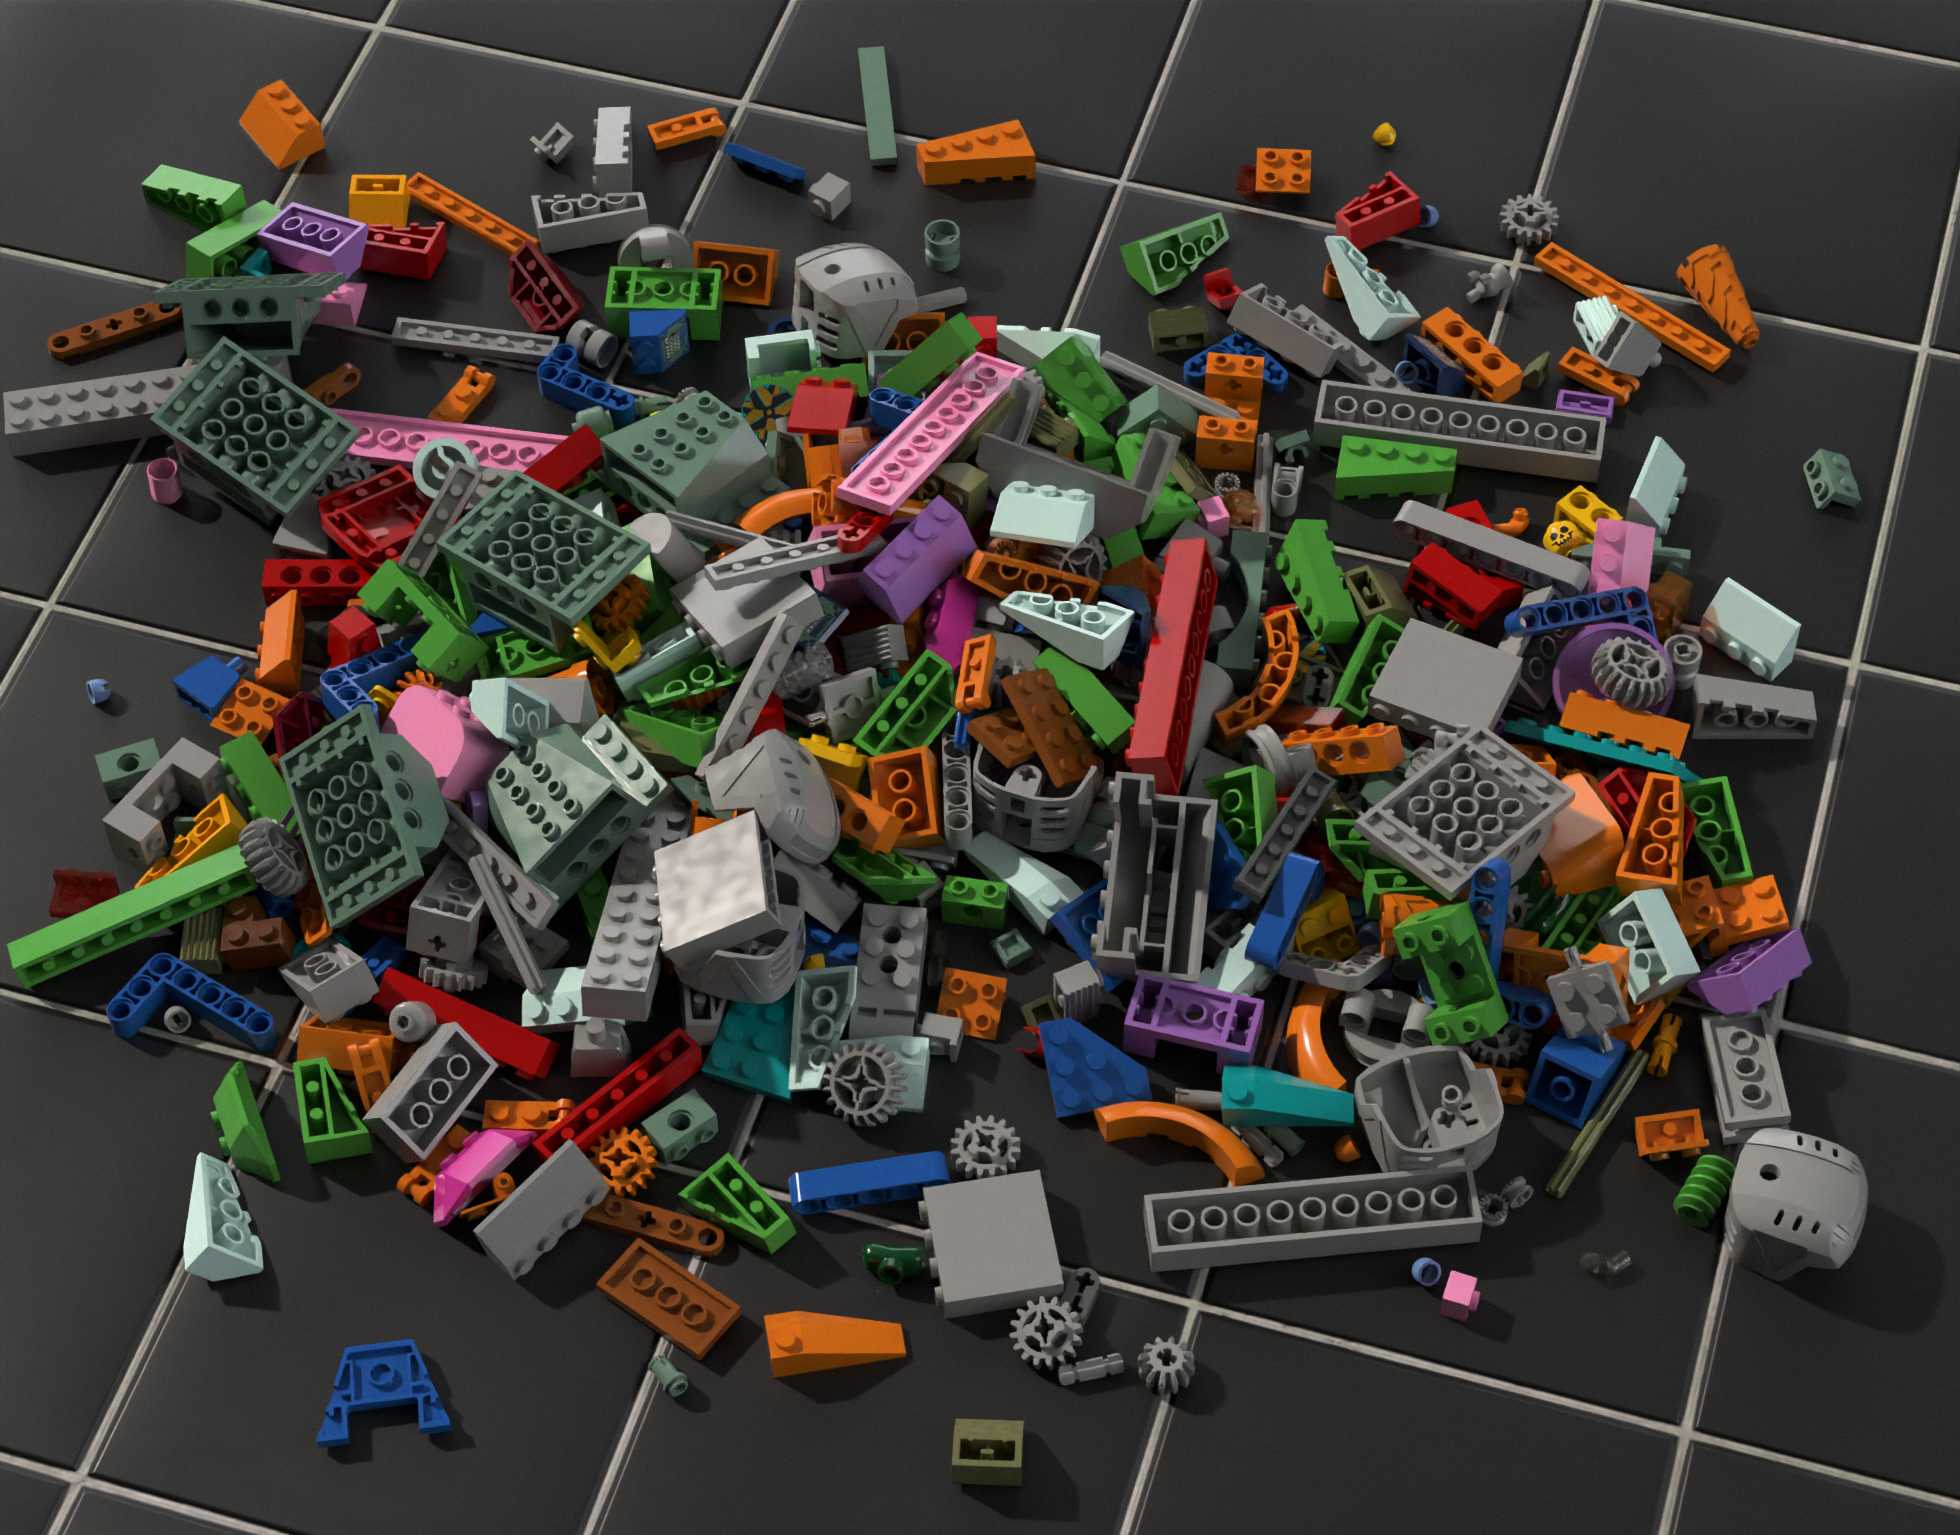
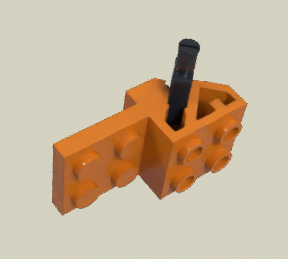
(1728, 915)

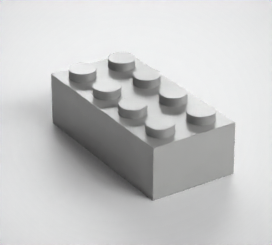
(430, 1092)

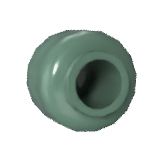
(597, 420)

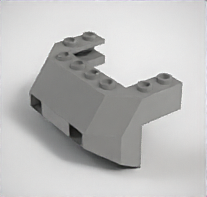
(1118, 502)
(1149, 900)

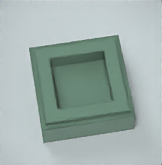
(1011, 948)

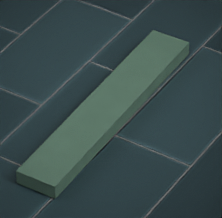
(877, 106)

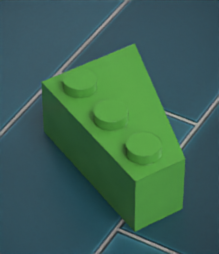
(326, 1115)
(738, 1205)

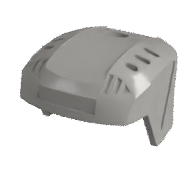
(839, 309)
(784, 789)
(1032, 800)
(747, 969)
(1404, 1112)
(1813, 1184)

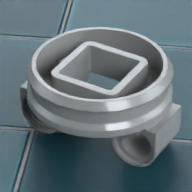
(655, 243)
(1287, 765)
(1388, 1005)

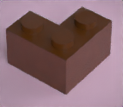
(251, 938)

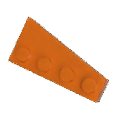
(977, 155)
(1005, 575)
(1622, 724)
(1655, 841)

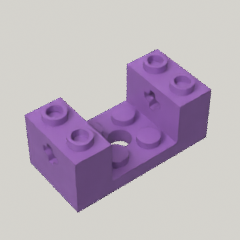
(1159, 1011)

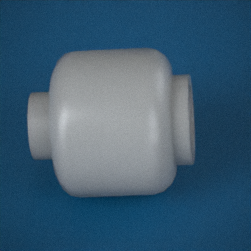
(412, 1021)

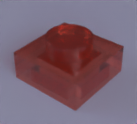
(1247, 180)

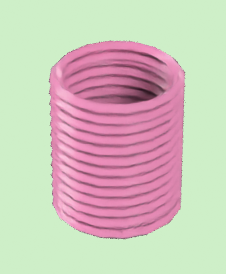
(164, 480)

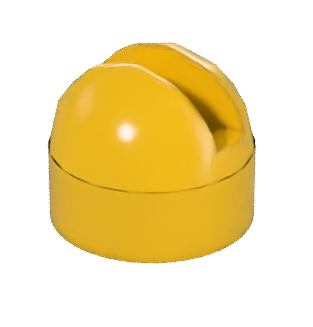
(1384, 134)
(814, 961)

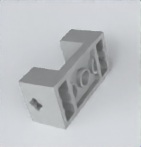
(136, 820)
(447, 912)

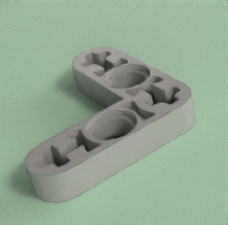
(1345, 976)

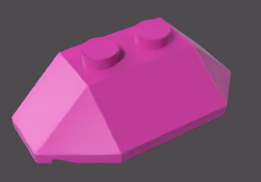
(951, 620)
(474, 1168)

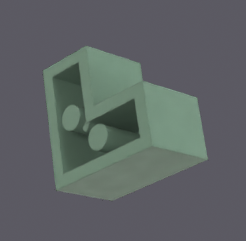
(1158, 410)

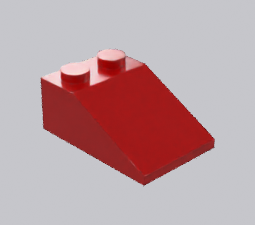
(823, 406)

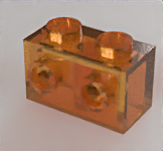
(1669, 603)

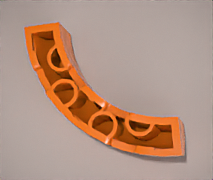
(776, 511)
(1282, 645)
(1303, 1039)
(1185, 1127)

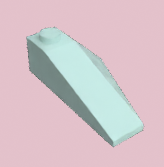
(1371, 302)
(1079, 630)
(915, 1055)
(217, 1230)

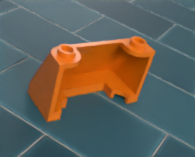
(1582, 844)

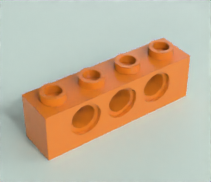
(1484, 364)
(1347, 749)
(881, 826)

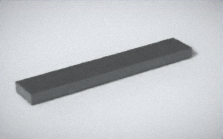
(1284, 834)

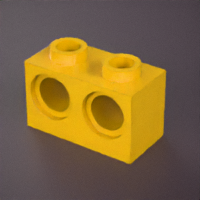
(1583, 510)

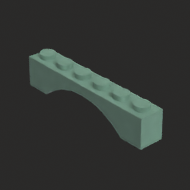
(1238, 650)

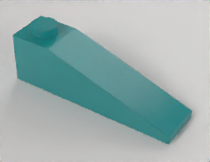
(1272, 1098)

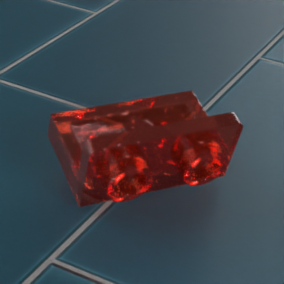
(80, 890)

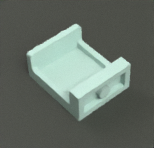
(781, 353)

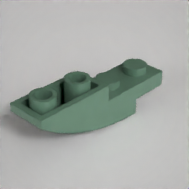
(1663, 558)

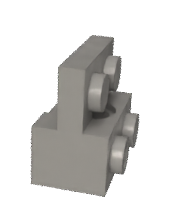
(544, 945)

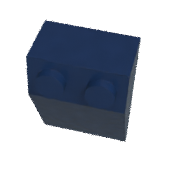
(1133, 599)

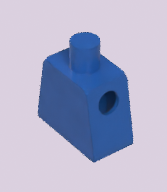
(209, 684)

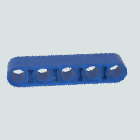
(867, 1182)

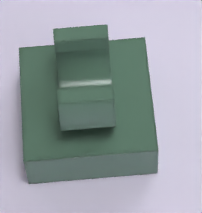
(1292, 443)

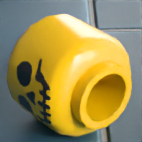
(1563, 538)

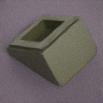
(1536, 371)
(1039, 1011)

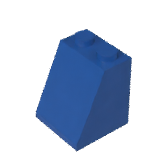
(1573, 1076)

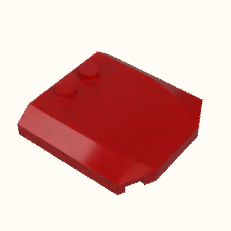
(375, 516)

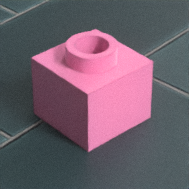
(1213, 516)
(1459, 1296)

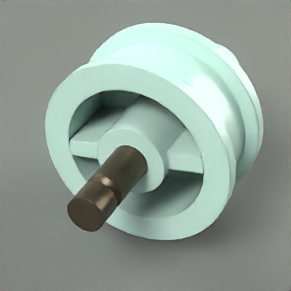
(436, 461)

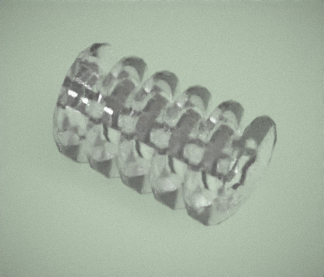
(804, 671)

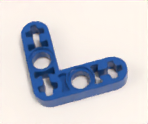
(1227, 346)

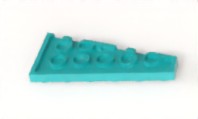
(1605, 752)
(755, 1047)

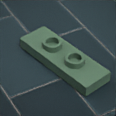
(690, 789)

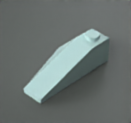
(1032, 346)
(1032, 885)
(819, 1016)

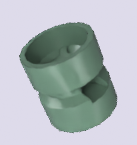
(942, 245)

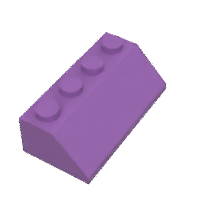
(314, 240)
(917, 560)
(1752, 972)

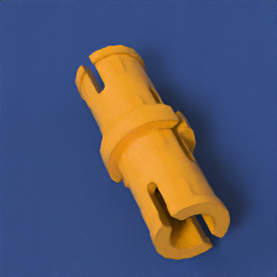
(1664, 1045)

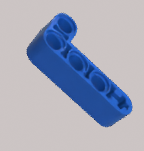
(565, 385)
(1296, 884)

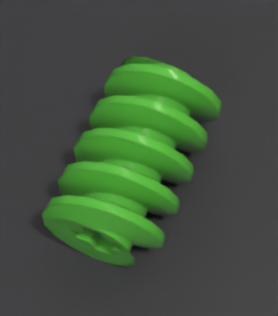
(1704, 1190)

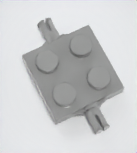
(848, 703)
(1588, 999)

